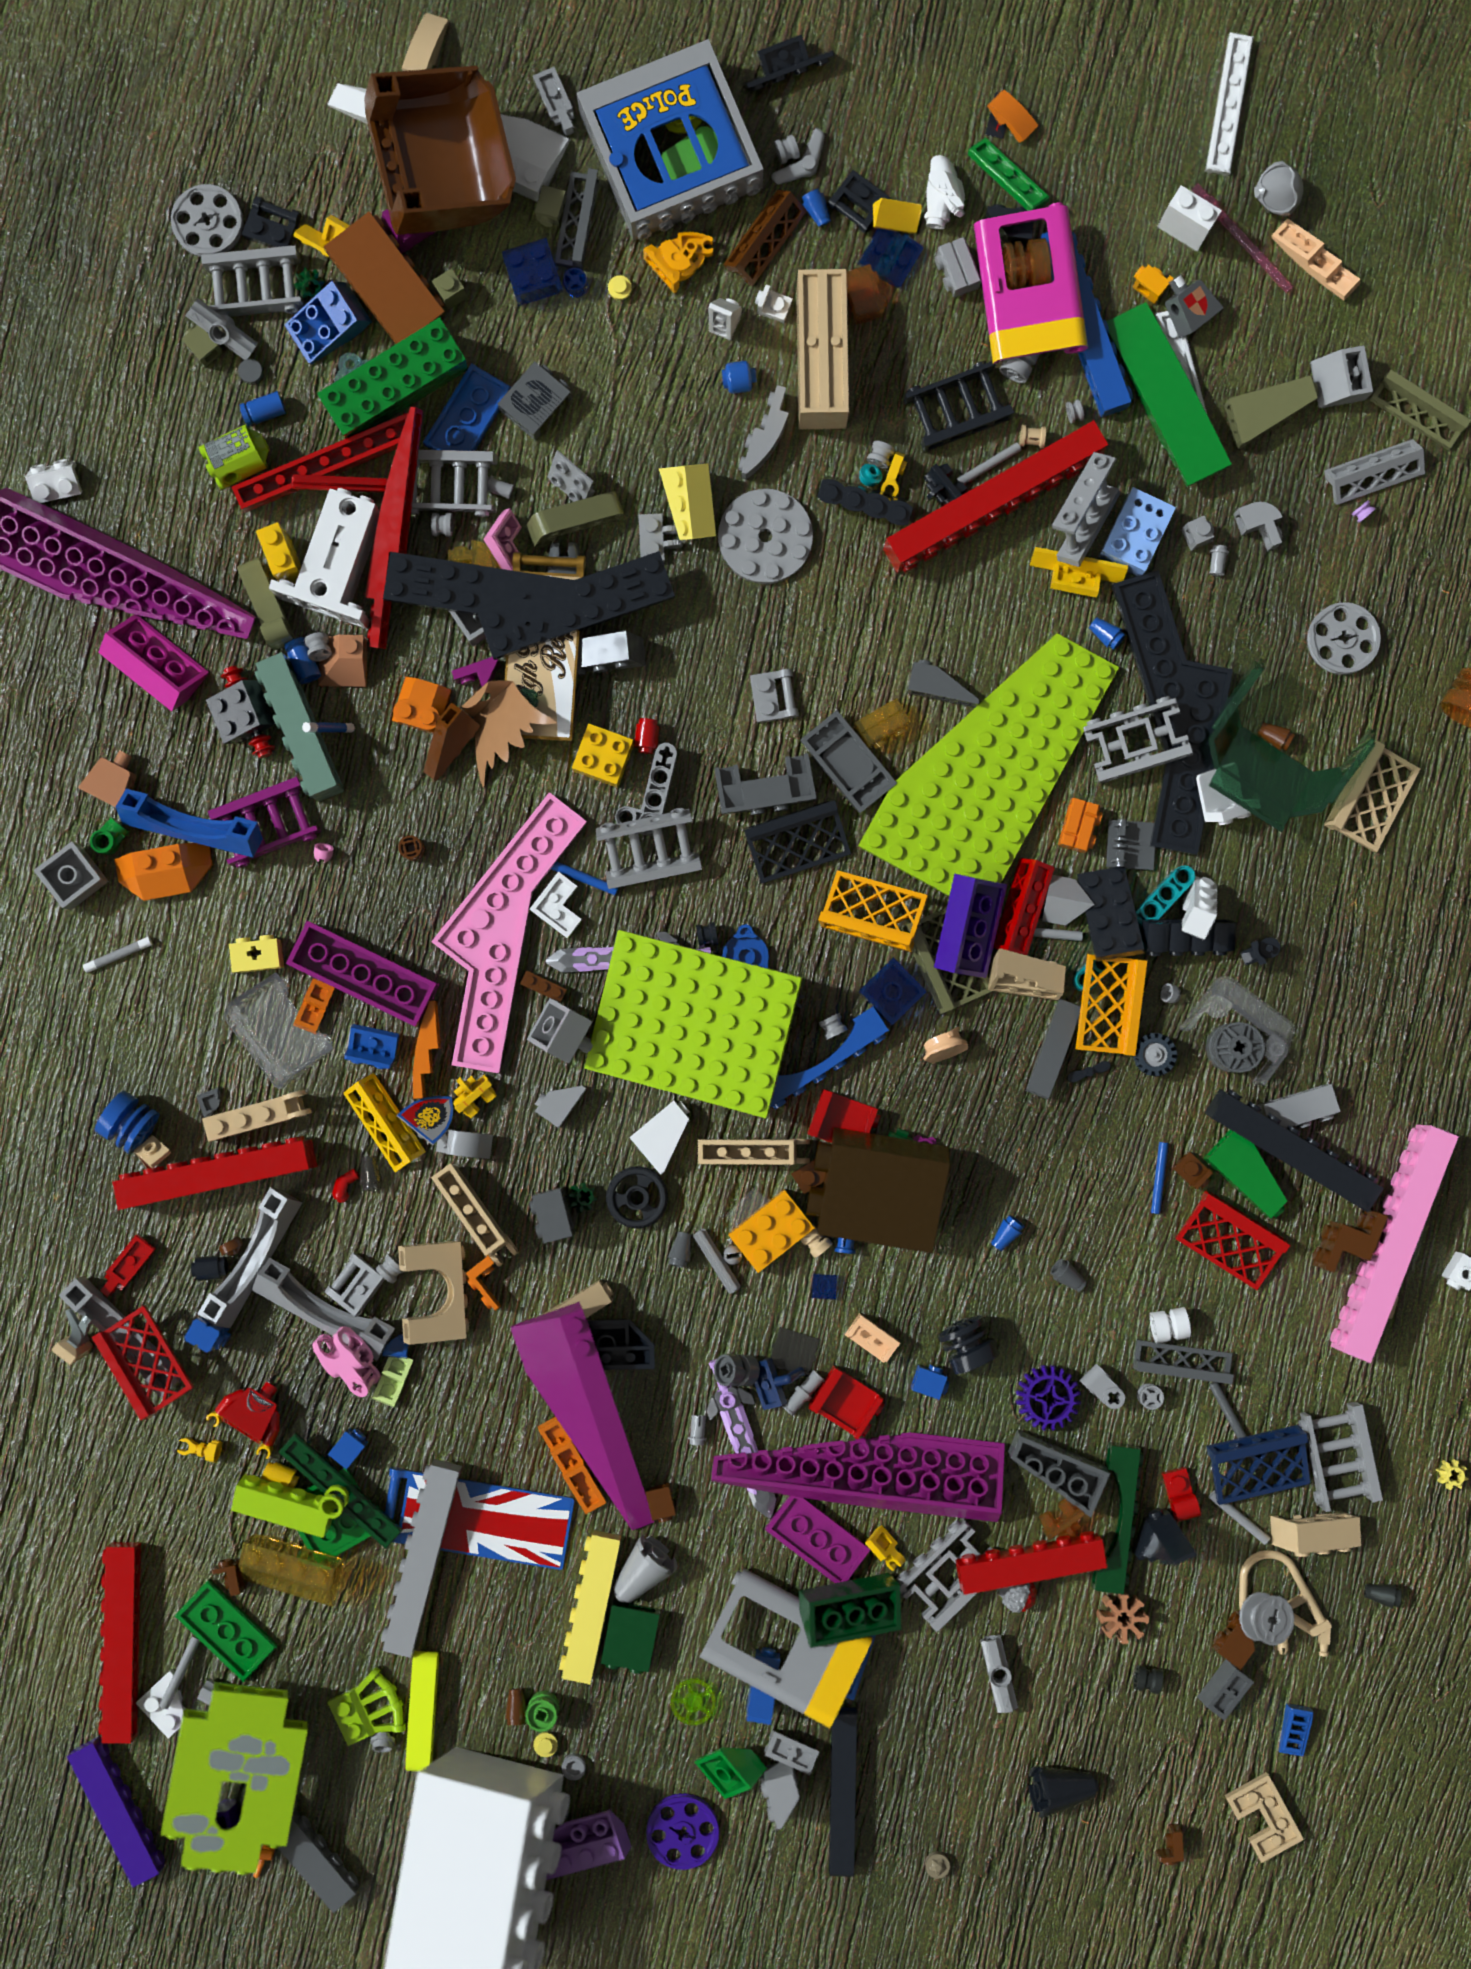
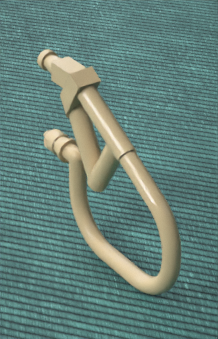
(1321, 1627)

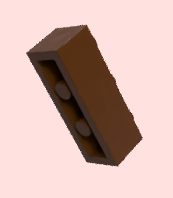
(543, 986)

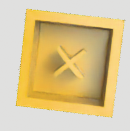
(603, 755)

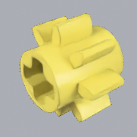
(1445, 1474)

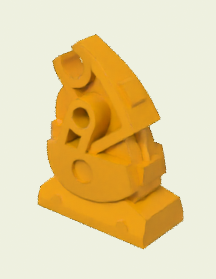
(675, 258)

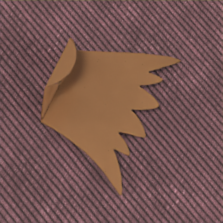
(500, 721)

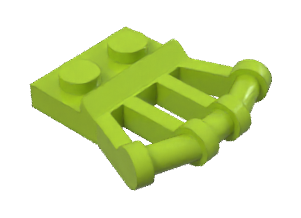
(354, 1717)

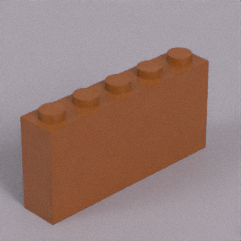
(384, 278)

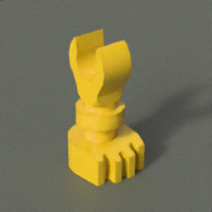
(211, 1451)

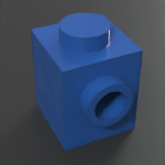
(930, 1381)
(348, 1447)

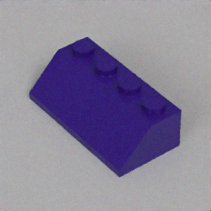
(970, 926)

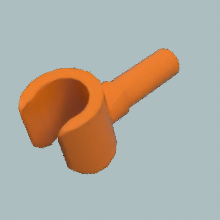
(265, 1854)

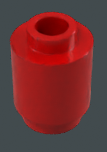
(646, 735)

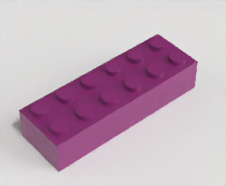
(362, 974)

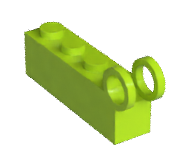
(288, 1505)

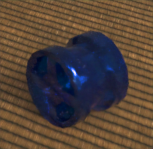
(575, 277)

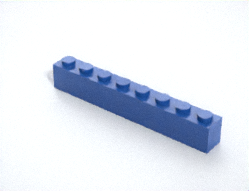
(1099, 359)

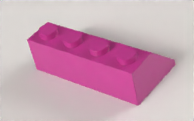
(152, 661)

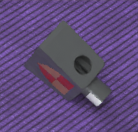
(1190, 305)

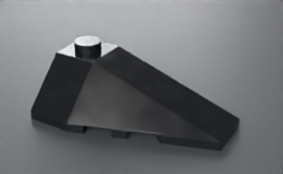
(1162, 1540)

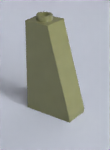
(1265, 409)

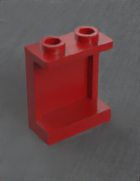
(847, 1402)

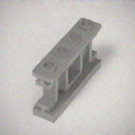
(1143, 759)
(930, 1563)

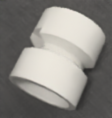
(1168, 1325)

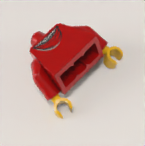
(251, 1415)

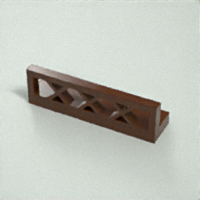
(759, 231)

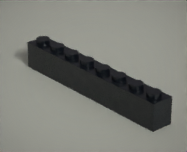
(1294, 1150)

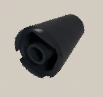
(1059, 1789)

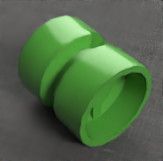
(542, 1711)

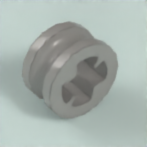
(1074, 411)

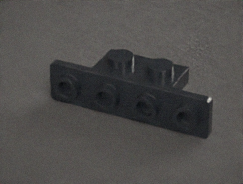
(784, 58)

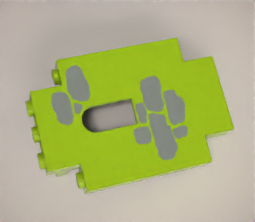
(237, 1742)

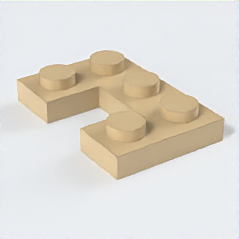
(1263, 1795)

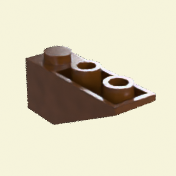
(449, 737)

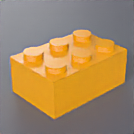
(771, 1230)

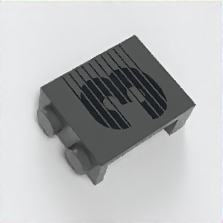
(534, 399)

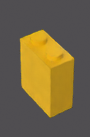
(279, 552)

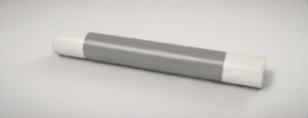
(118, 954)

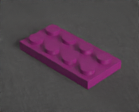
(817, 1539)

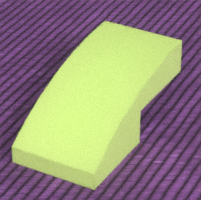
(392, 1380)

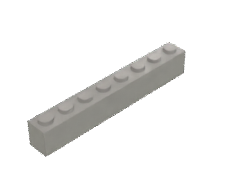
(421, 1558)

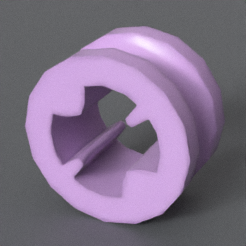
(1363, 511)

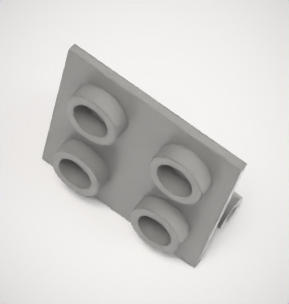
(570, 478)

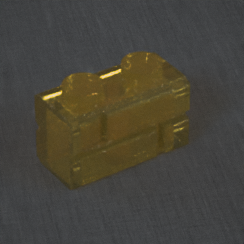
(882, 724)

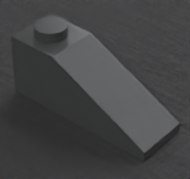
(935, 684)

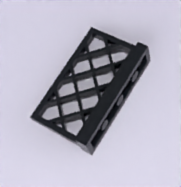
(791, 821)

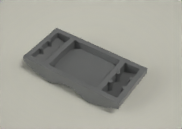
(848, 762)

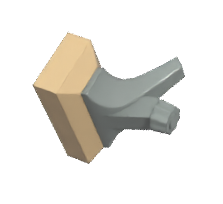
(78, 1343)

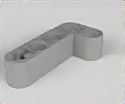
(654, 788)

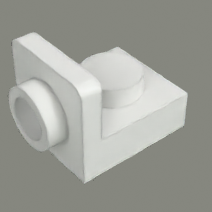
(773, 304)

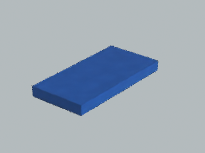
(467, 412)

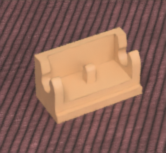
(872, 1338)

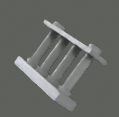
(263, 260)
(459, 459)
(1086, 509)
(641, 870)
(1358, 1440)

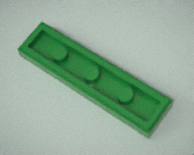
(1008, 175)

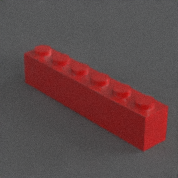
(1030, 1563)

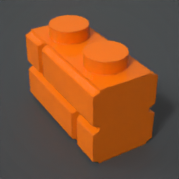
(1079, 825)

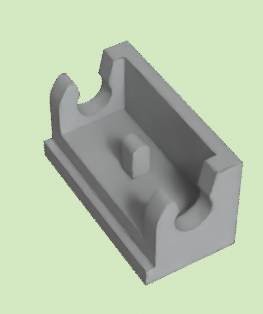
(791, 1752)

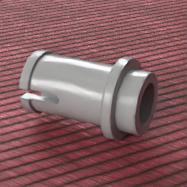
(499, 487)
(1218, 560)
(697, 1430)

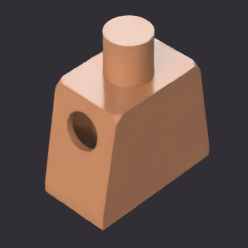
(109, 779)

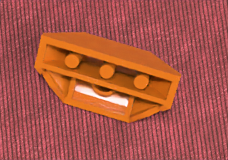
(164, 870)

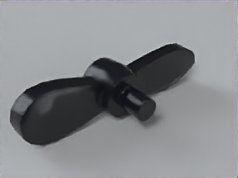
(1088, 1071)

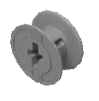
(1266, 1618)

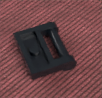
(862, 194)
(268, 231)

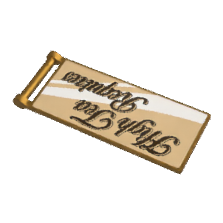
(549, 666)

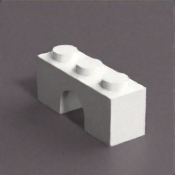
(1200, 907)

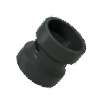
(1149, 1680)

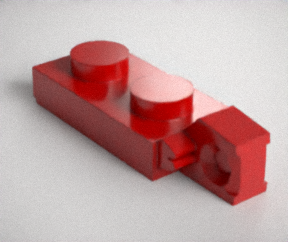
(127, 1264)

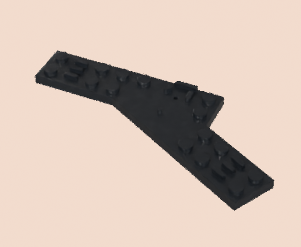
(523, 607)
(1200, 695)

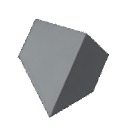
(1065, 901)

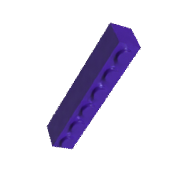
(116, 1811)

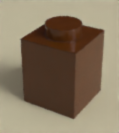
(661, 1502)

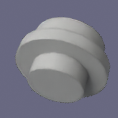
(382, 1742)

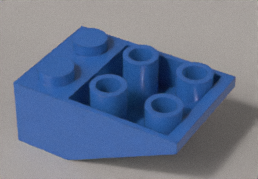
(328, 321)

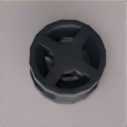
(707, 935)

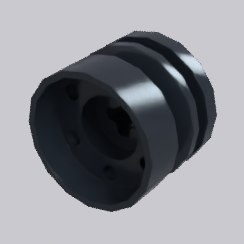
(970, 1348)

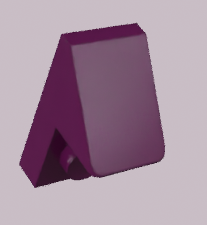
(483, 669)

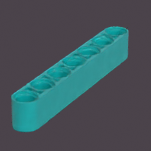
(1159, 905)

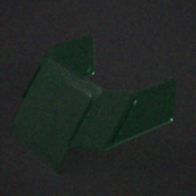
(1265, 777)

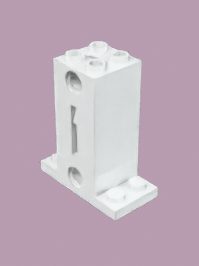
(335, 559)

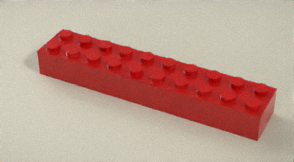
(994, 498)

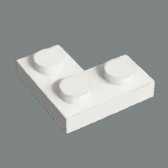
(551, 905)

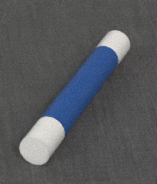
(328, 727)

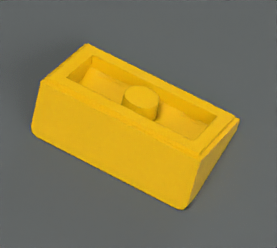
(896, 215)

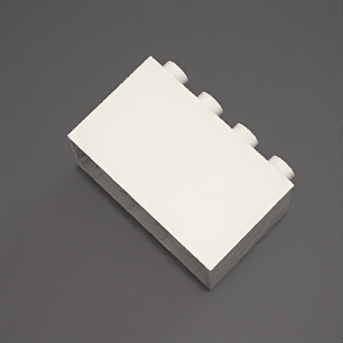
(477, 1865)

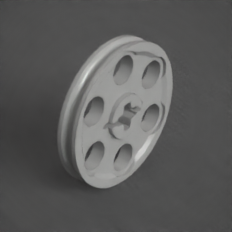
(217, 219)
(1338, 648)

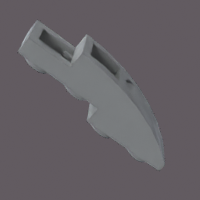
(763, 442)

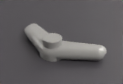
(807, 165)

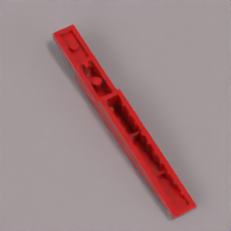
(393, 524)

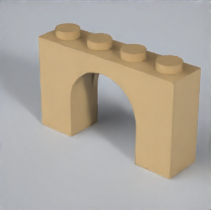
(450, 1320)

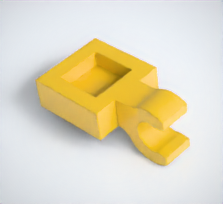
(897, 467)
(883, 1546)

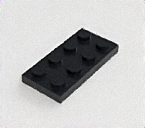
(1113, 916)

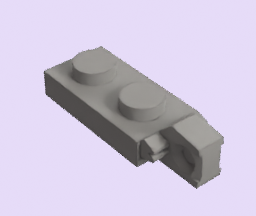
(555, 99)

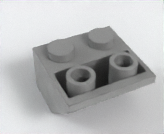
(1342, 377)
(781, 1787)

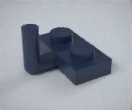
(770, 1384)

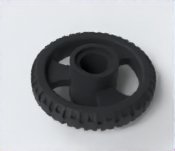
(650, 1214)

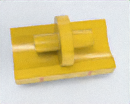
(470, 1091)

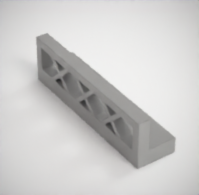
(1379, 462)

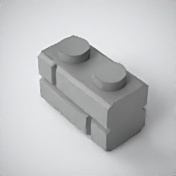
(958, 267)

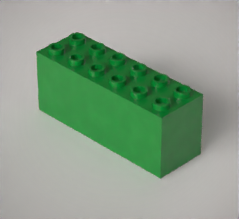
(394, 379)

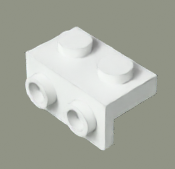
(53, 481)

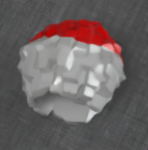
(1019, 1597)

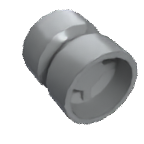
(1018, 368)

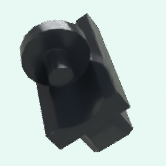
(941, 486)
(1261, 951)

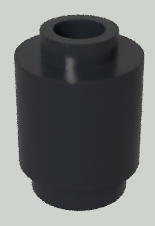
(209, 1267)

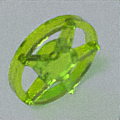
(693, 1701)

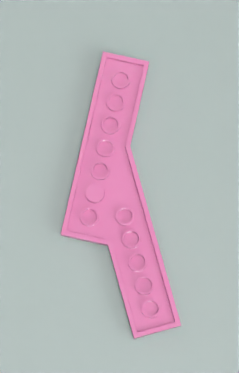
(491, 928)

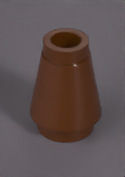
(1276, 735)
(516, 1707)

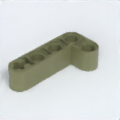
(573, 517)
(267, 606)

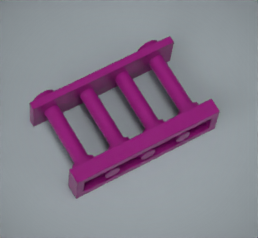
(268, 798)

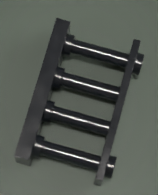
(975, 423)

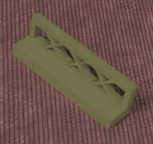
(1420, 401)

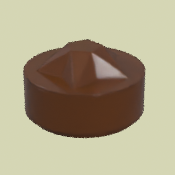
(231, 1247)

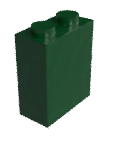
(630, 1637)

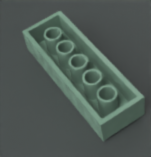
(292, 711)

